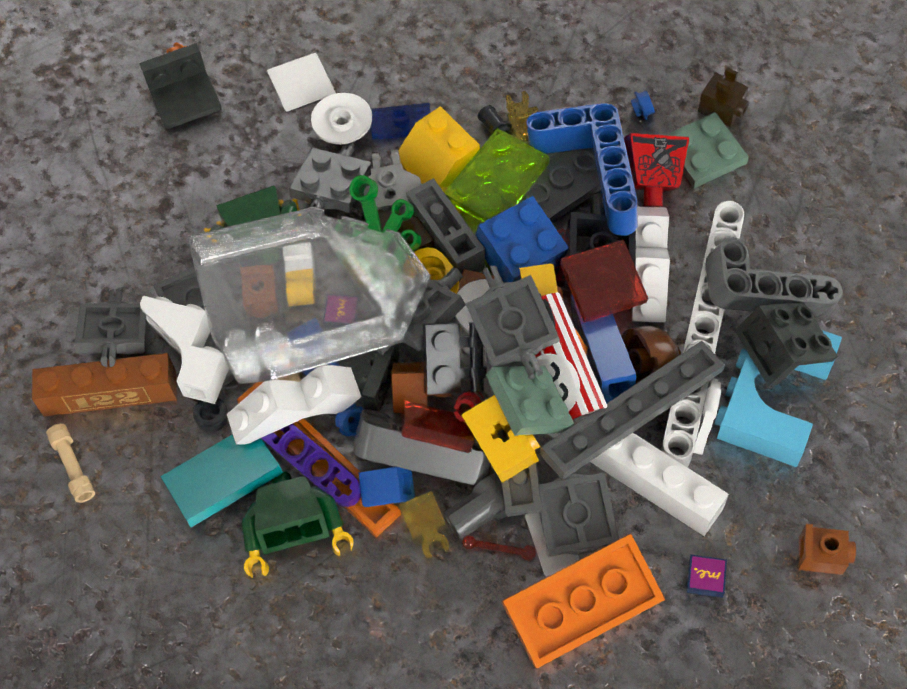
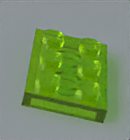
(497, 176)

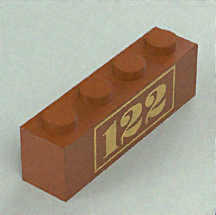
(98, 387)

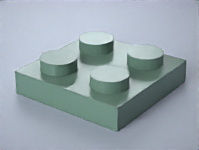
(710, 150)
(527, 403)

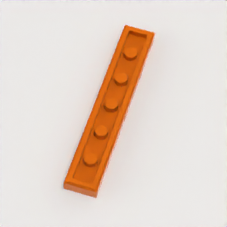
(373, 518)

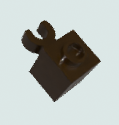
(724, 97)

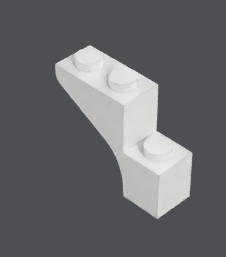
(652, 263)
(187, 331)
(284, 402)

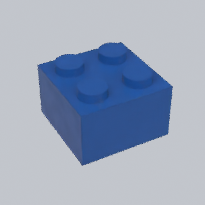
(520, 239)

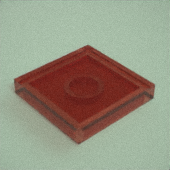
(603, 281)
(435, 427)

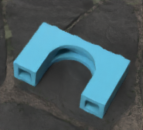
(758, 427)

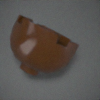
(649, 349)

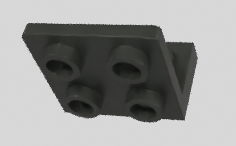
(180, 86)
(782, 339)
(372, 375)

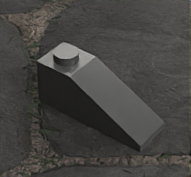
(447, 227)

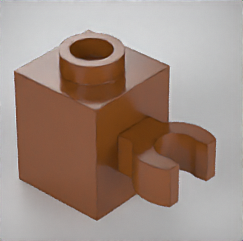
(409, 385)

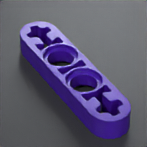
(306, 459)

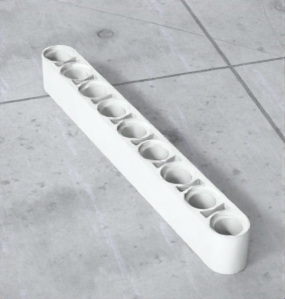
(706, 318)

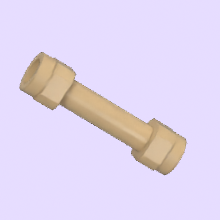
(79, 484)

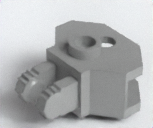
(391, 181)

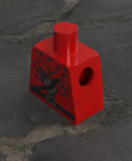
(656, 164)

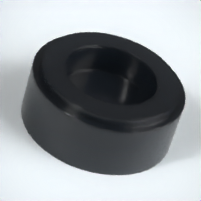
(210, 416)

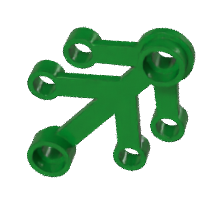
(370, 210)

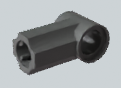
(477, 508)

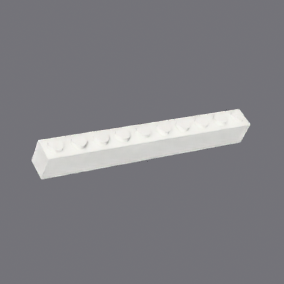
(650, 473)

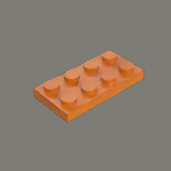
(582, 600)

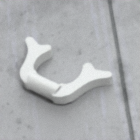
(709, 414)

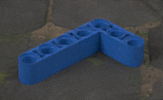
(596, 128)

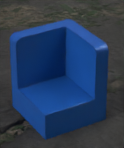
(386, 486)

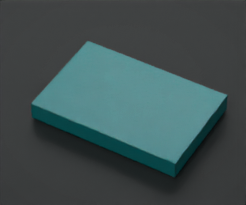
(219, 477)

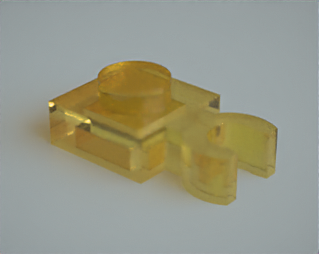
(518, 115)
(424, 519)

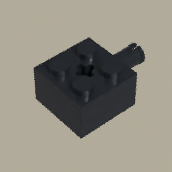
(592, 231)

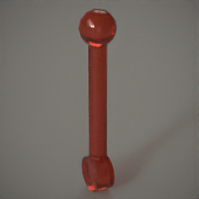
(528, 552)

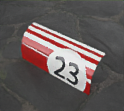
(569, 364)

